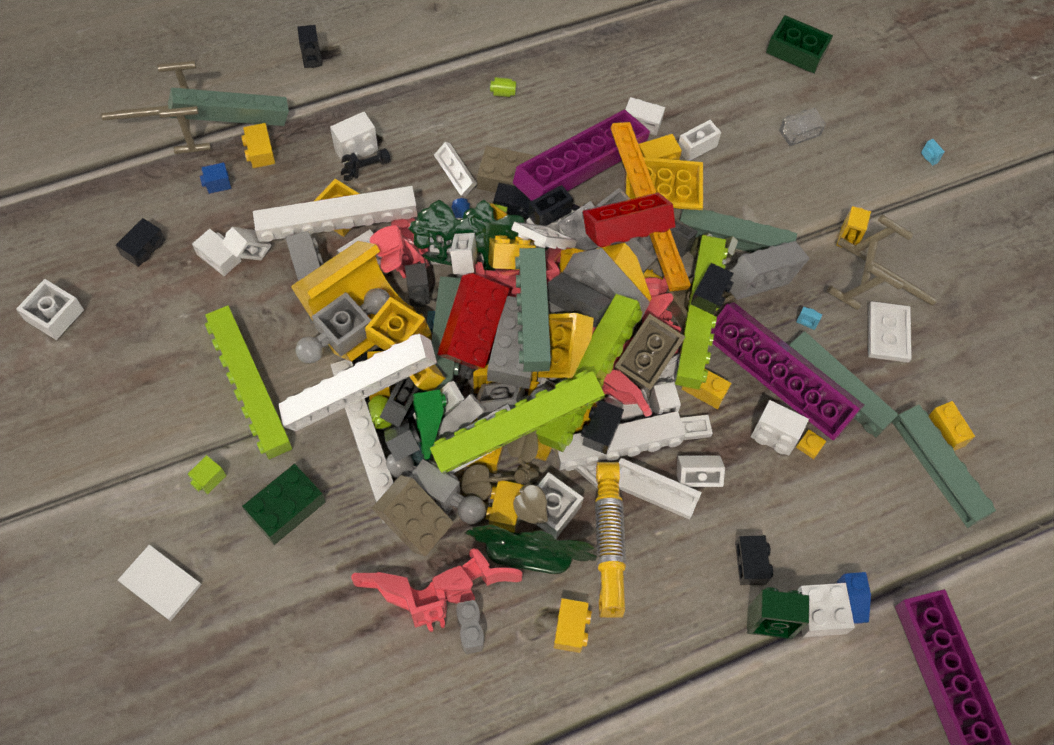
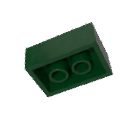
(799, 44)
(284, 504)
(778, 613)

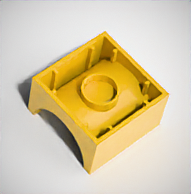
(351, 272)

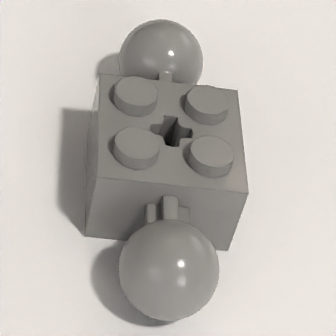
(340, 325)
(497, 395)
(441, 487)

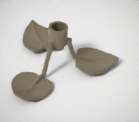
(532, 502)

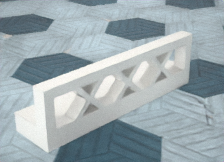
(657, 489)

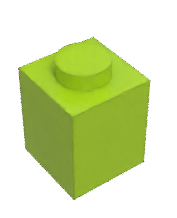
(206, 475)

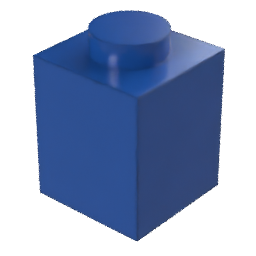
(215, 178)

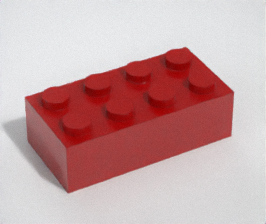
(629, 219)
(473, 321)

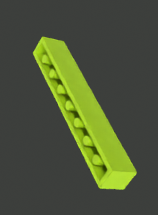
(699, 322)
(599, 357)
(248, 383)
(517, 422)

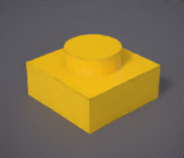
(811, 444)

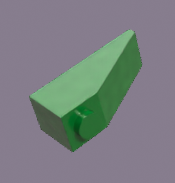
(428, 414)

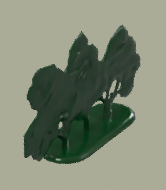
(440, 220)
(531, 550)

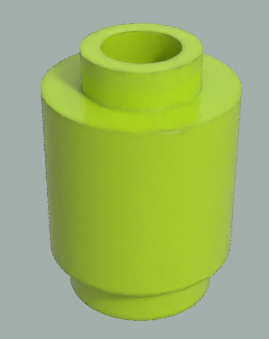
(503, 87)
(376, 407)

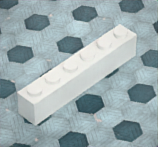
(628, 440)

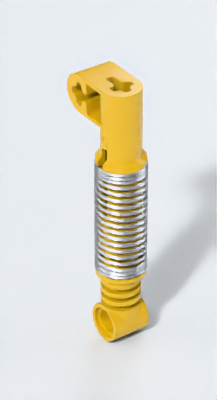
(612, 546)

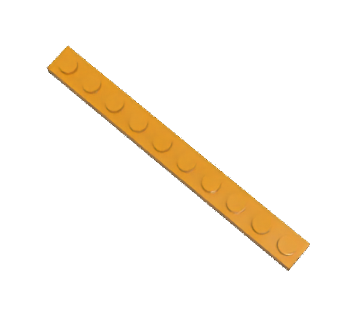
(642, 185)

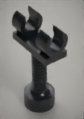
(353, 166)

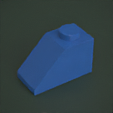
(858, 594)

